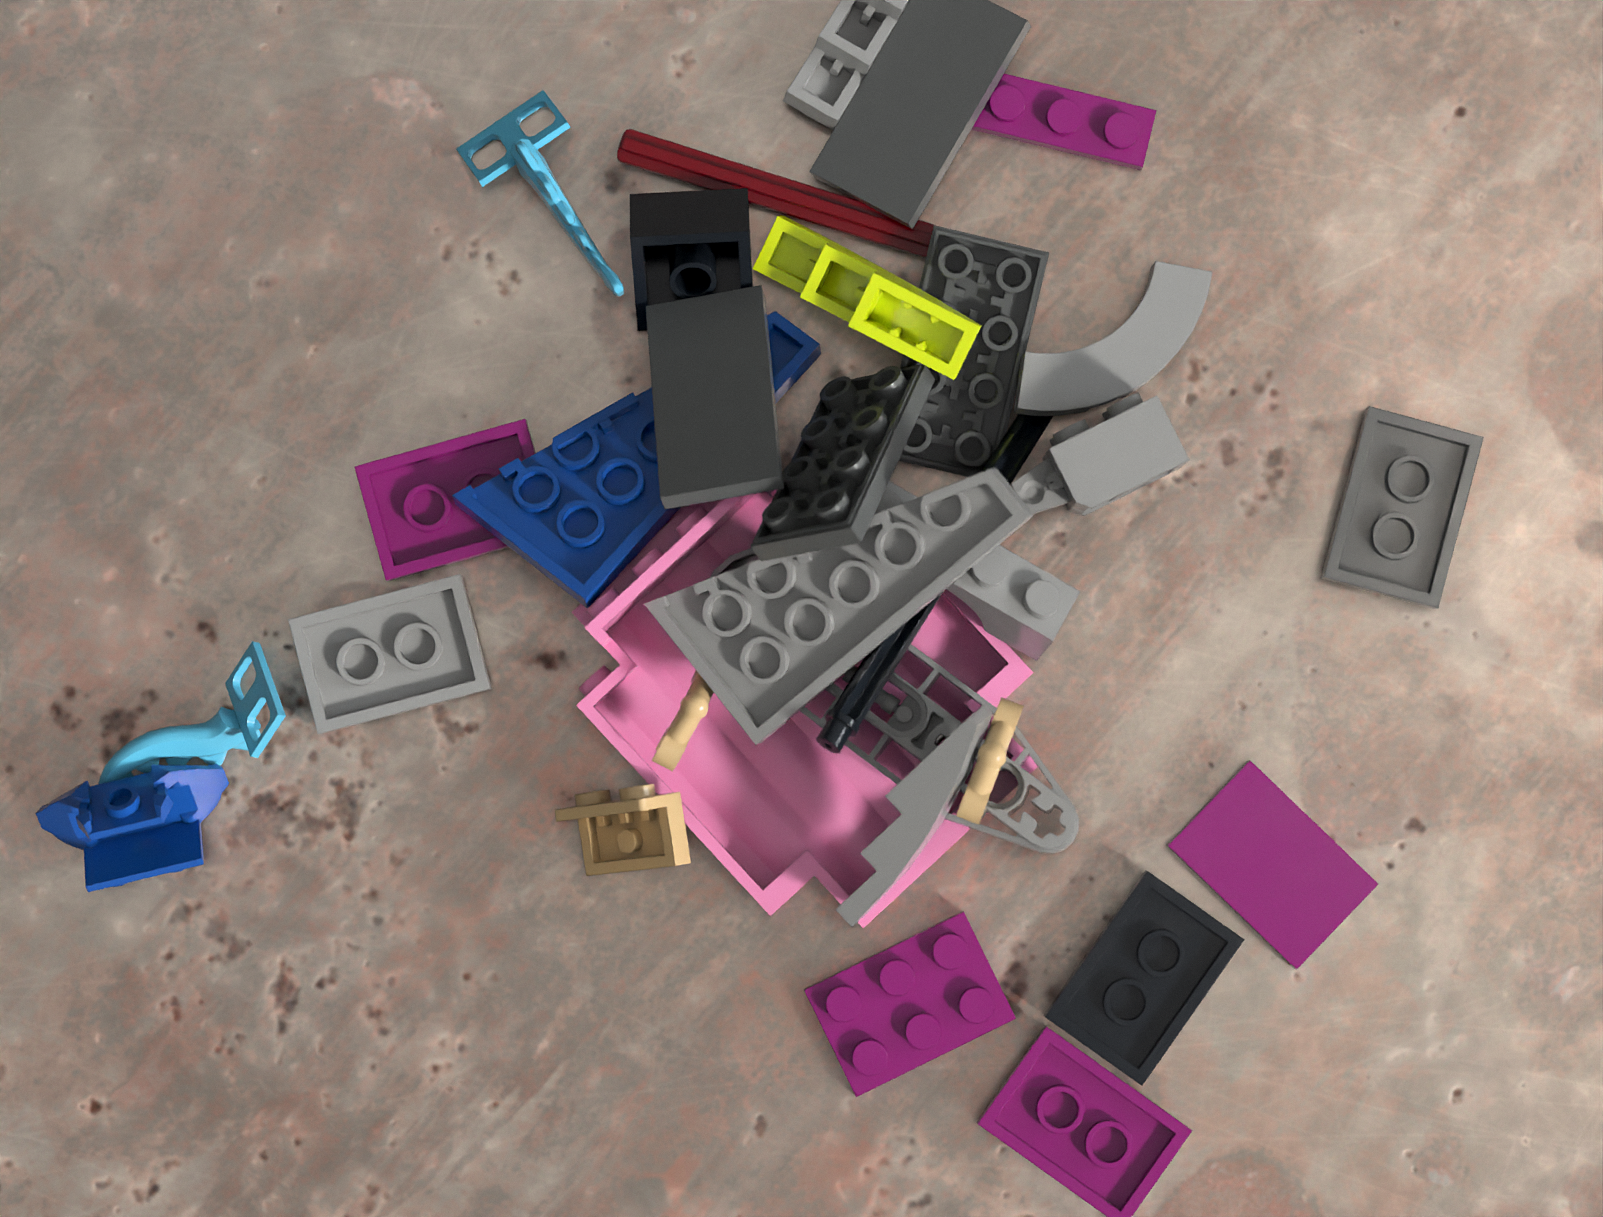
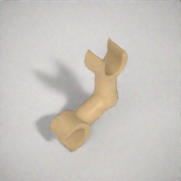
(676, 737)
(990, 759)

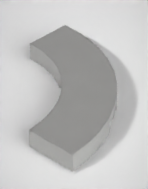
(1123, 360)

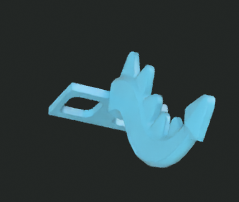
(534, 169)
(212, 738)

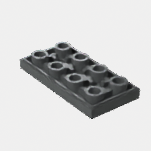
(919, 103)
(1000, 290)
(713, 397)
(843, 462)

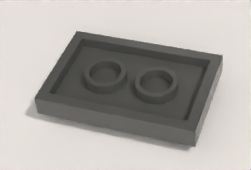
(1402, 507)

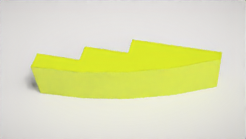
(867, 297)

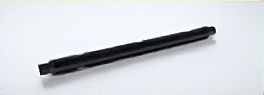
(881, 662)

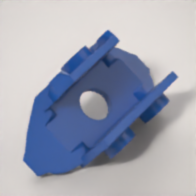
(137, 822)

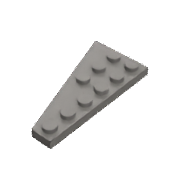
(797, 623)

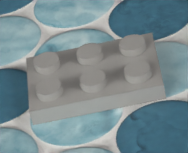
(389, 654)

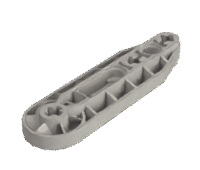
(920, 727)

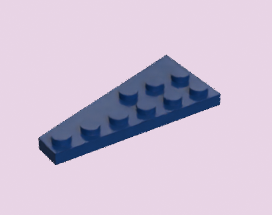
(595, 491)

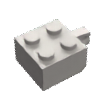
(1104, 462)

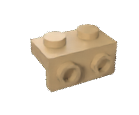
(629, 832)

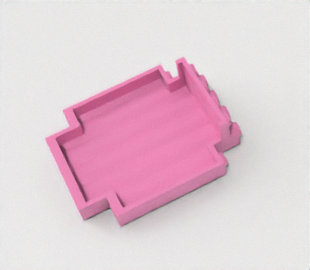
(787, 803)

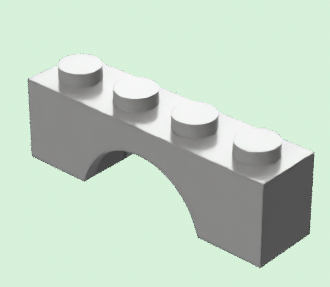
(1008, 593)

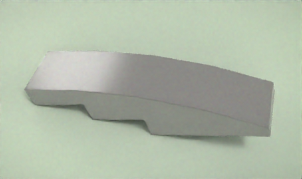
(842, 58)
(924, 803)

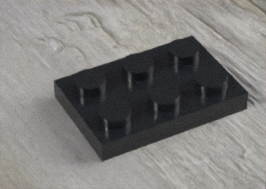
(1143, 977)

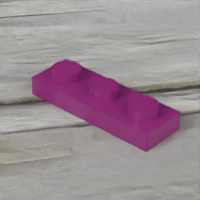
(1068, 121)

